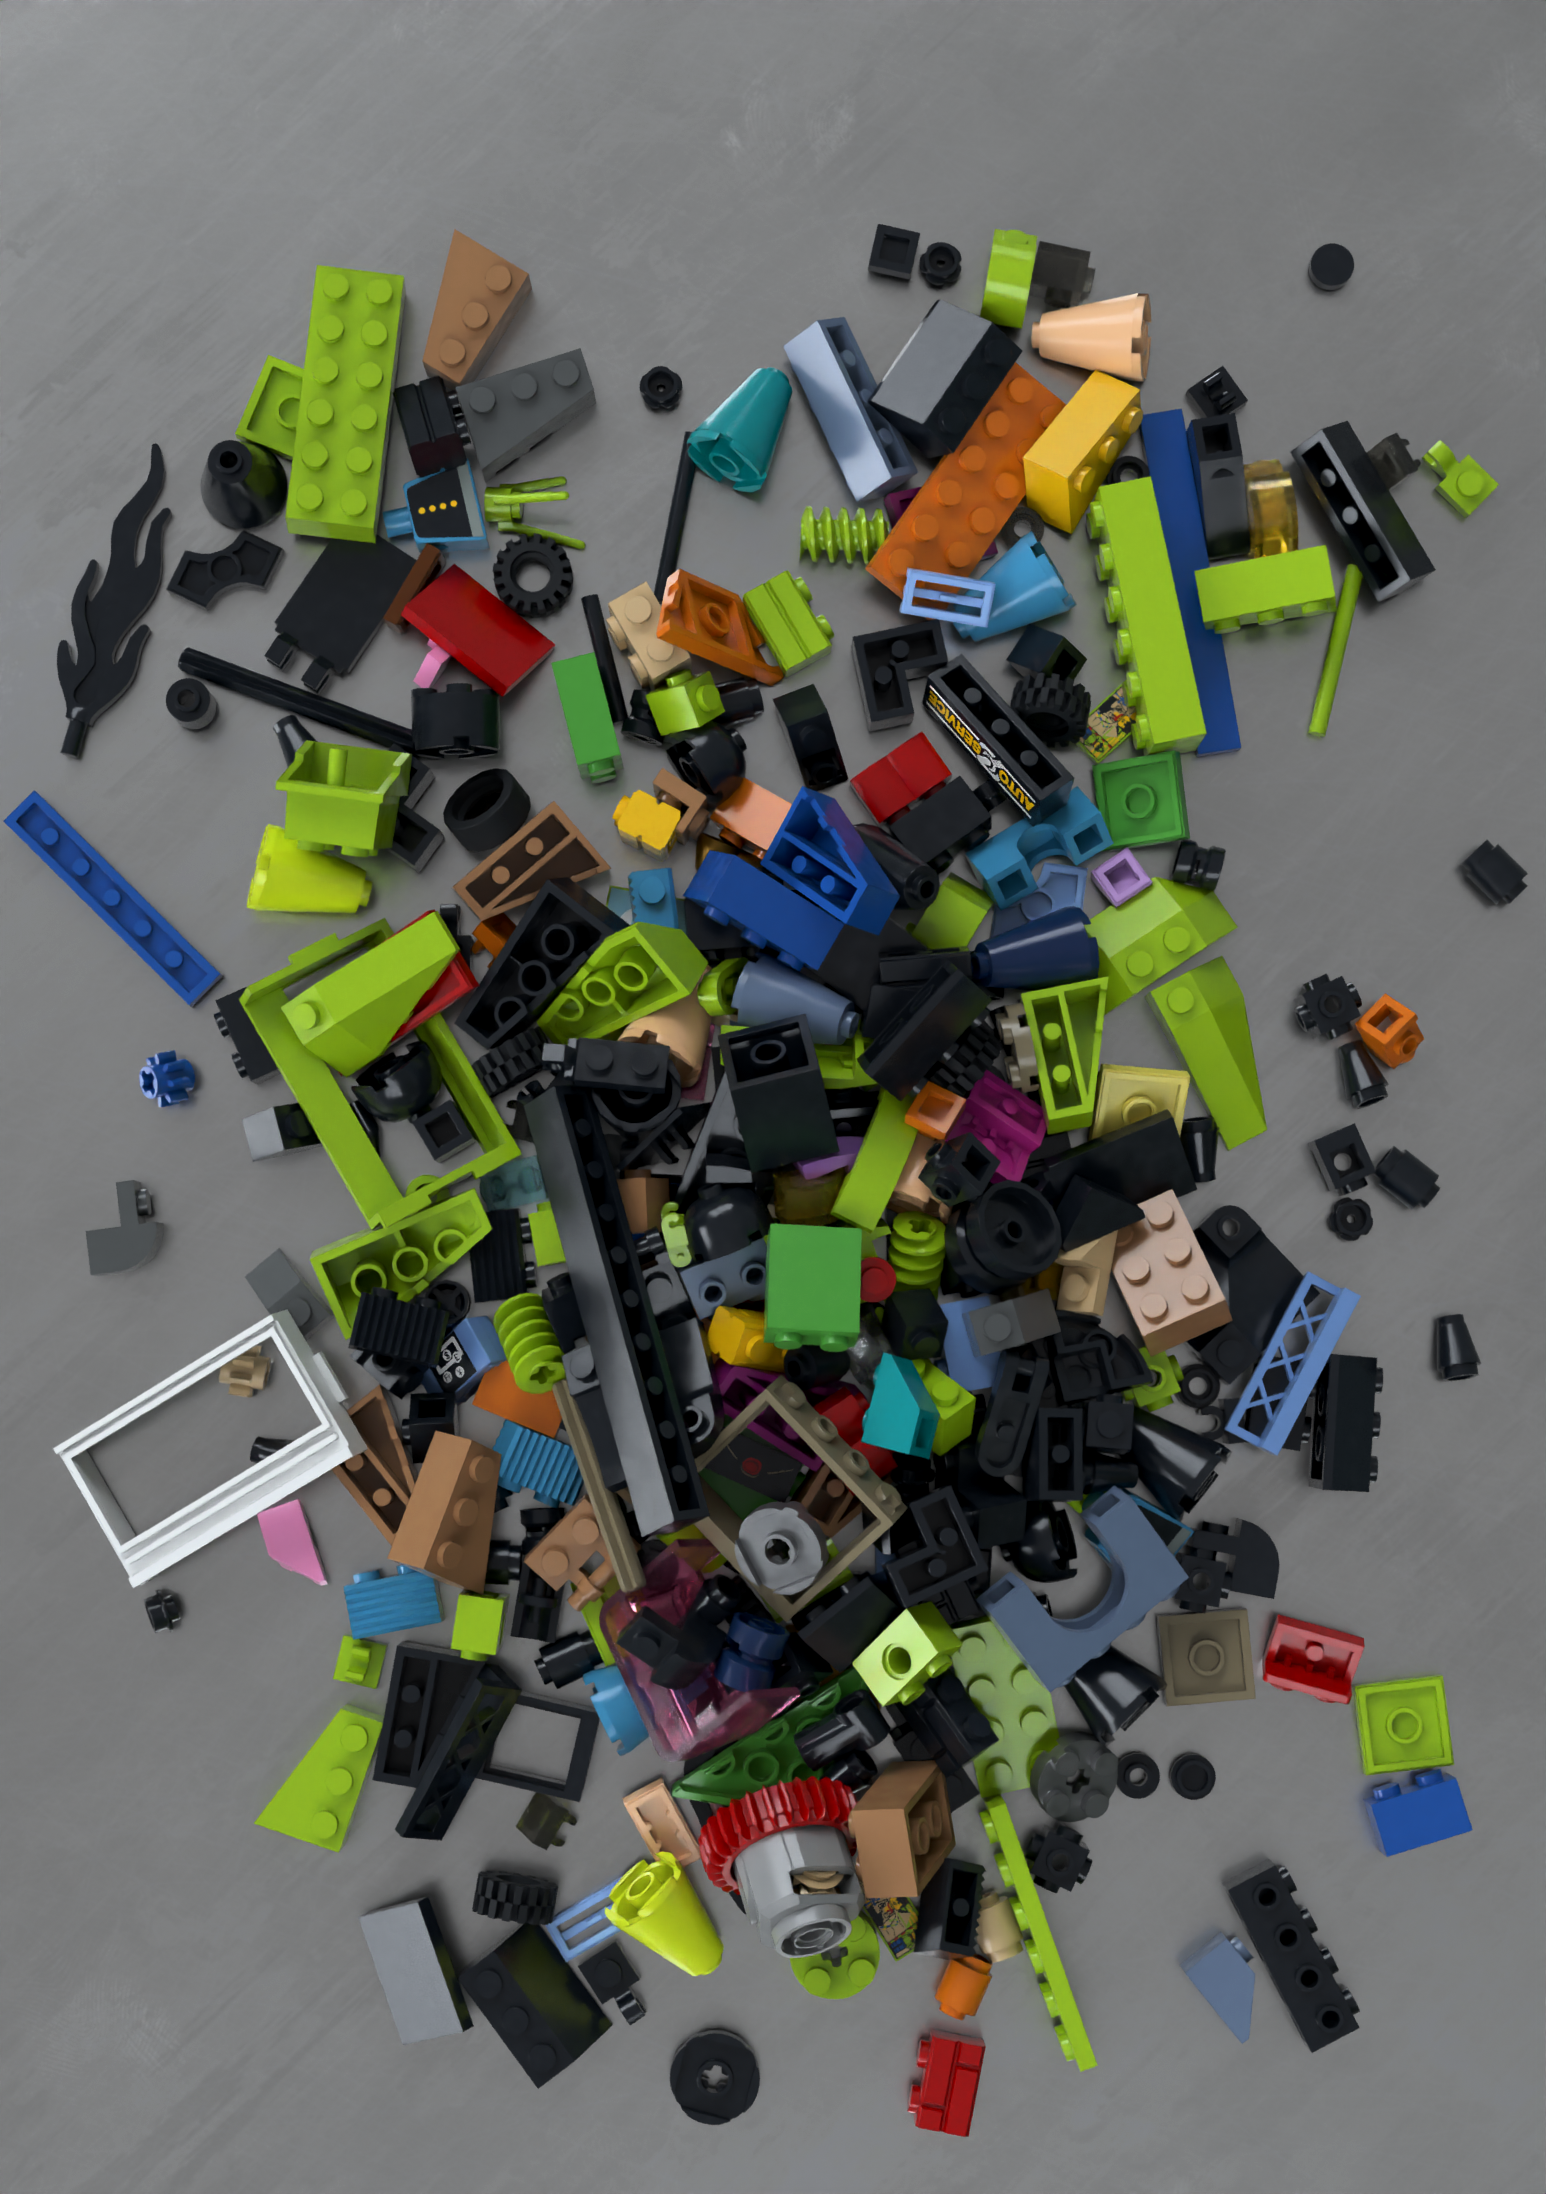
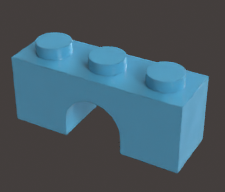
(1007, 859)

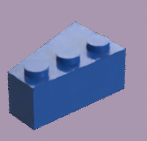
(830, 863)
(763, 910)

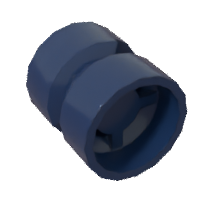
(752, 1649)

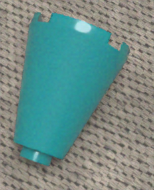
(743, 431)

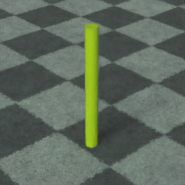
(1336, 651)

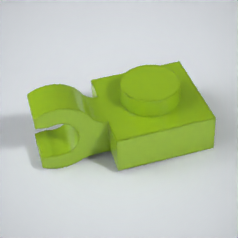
(1463, 483)

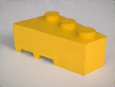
(1080, 449)

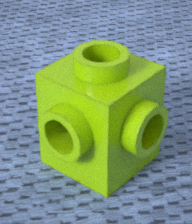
(1167, 1375)

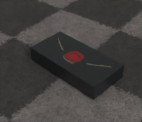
(757, 1467)

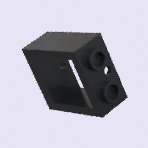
(574, 1785)

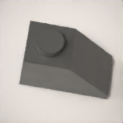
(284, 1288)
(1011, 1323)

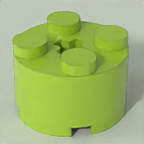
(846, 1974)

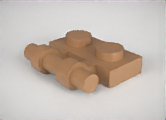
(567, 1548)

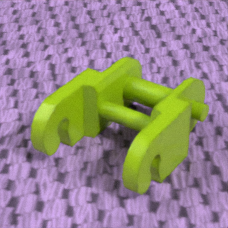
(675, 1235)

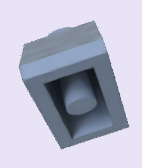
(1225, 1981)

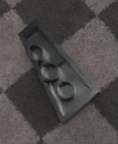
(537, 961)

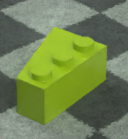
(953, 914)
(1067, 1045)

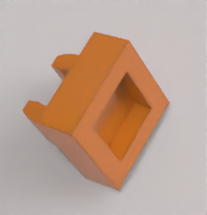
(493, 935)
(935, 1111)

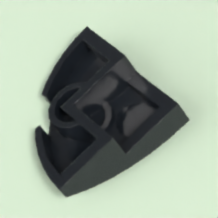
(1092, 1360)

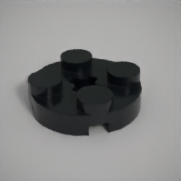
(729, 2098)

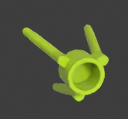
(507, 500)

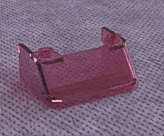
(703, 1714)

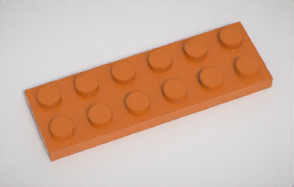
(969, 491)

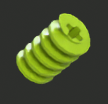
(842, 534)
(917, 1251)
(529, 1343)

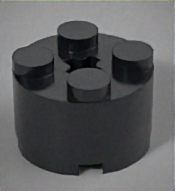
(455, 722)

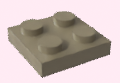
(1206, 1657)

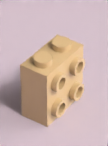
(634, 627)

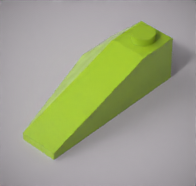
(364, 1003)

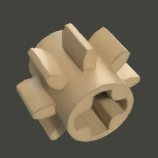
(246, 1373)

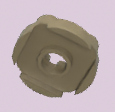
(1022, 1062)

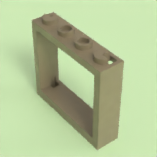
(847, 1463)

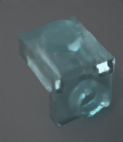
(514, 1185)

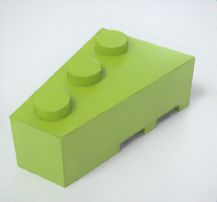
(1266, 589)
(328, 1783)

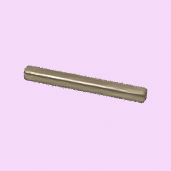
(604, 1502)

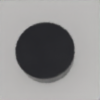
(1331, 266)

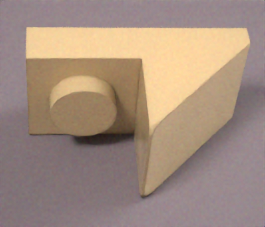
(1086, 1276)

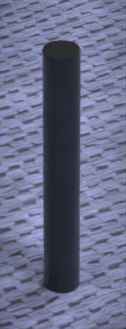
(604, 658)

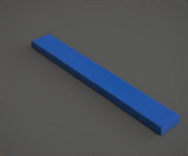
(1178, 506)

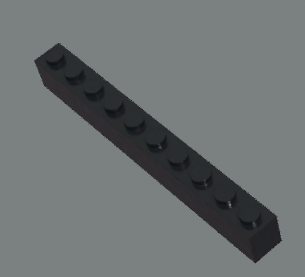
(616, 1311)

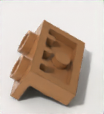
(686, 799)

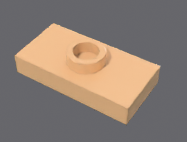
(662, 1822)

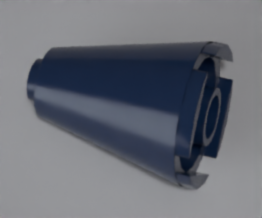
(1039, 953)

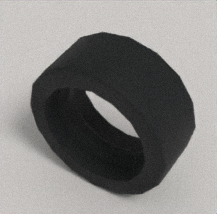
(499, 822)

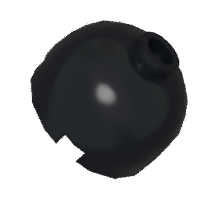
(709, 760)
(400, 1085)
(724, 1220)
(1046, 1546)

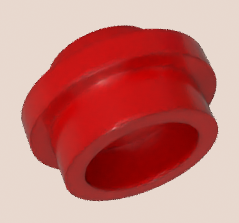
(877, 1279)

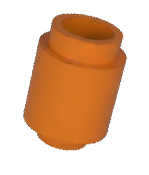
(964, 1986)

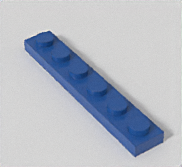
(112, 898)

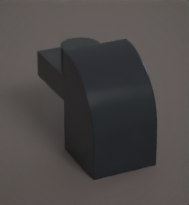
(1251, 1551)
(673, 1651)

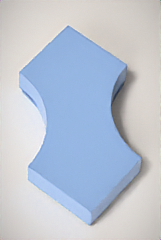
(1058, 888)

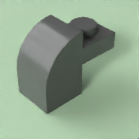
(131, 1244)

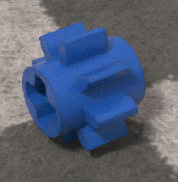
(167, 1078)

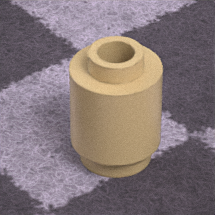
(998, 1928)

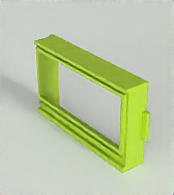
(331, 1113)

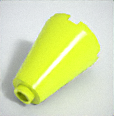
(304, 879)
(666, 1915)

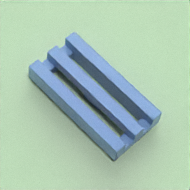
(984, 603)
(560, 1937)

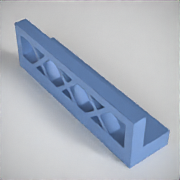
(1306, 1373)

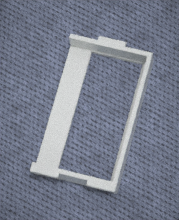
(242, 1495)

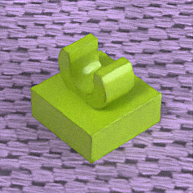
(360, 1661)

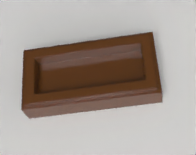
(421, 575)

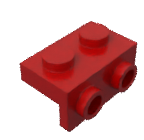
(1311, 1659)

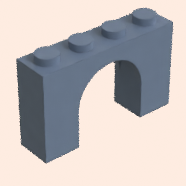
(1141, 1578)

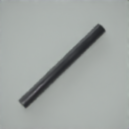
(676, 519)

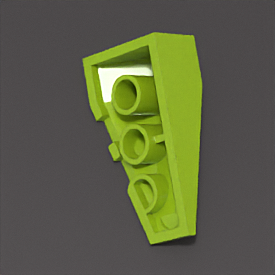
(624, 981)
(1212, 1039)
(399, 1257)

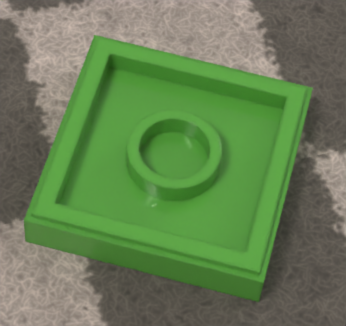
(1142, 800)

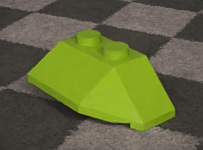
(1155, 935)

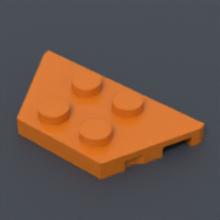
(713, 626)

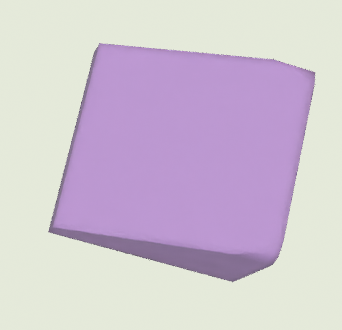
(1120, 878)

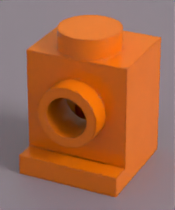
(1399, 1040)

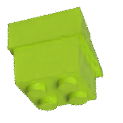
(344, 797)

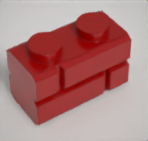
(947, 2082)

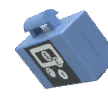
(466, 1354)

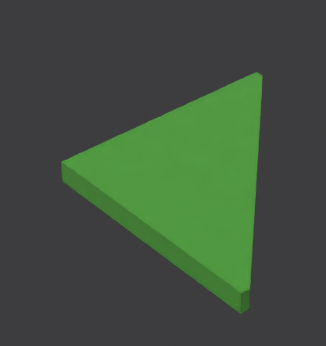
(767, 1753)

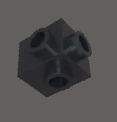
(1313, 1014)
(958, 1169)
(1217, 1583)
(1050, 1843)

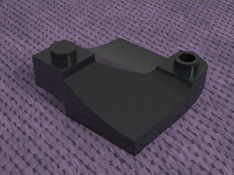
(1256, 1287)
(694, 1384)

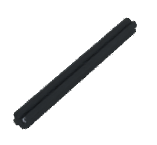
(295, 699)

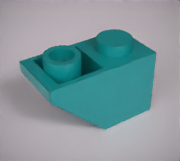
(900, 1410)

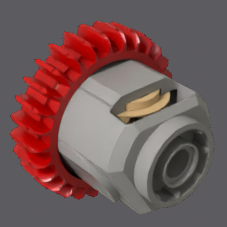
(789, 1863)

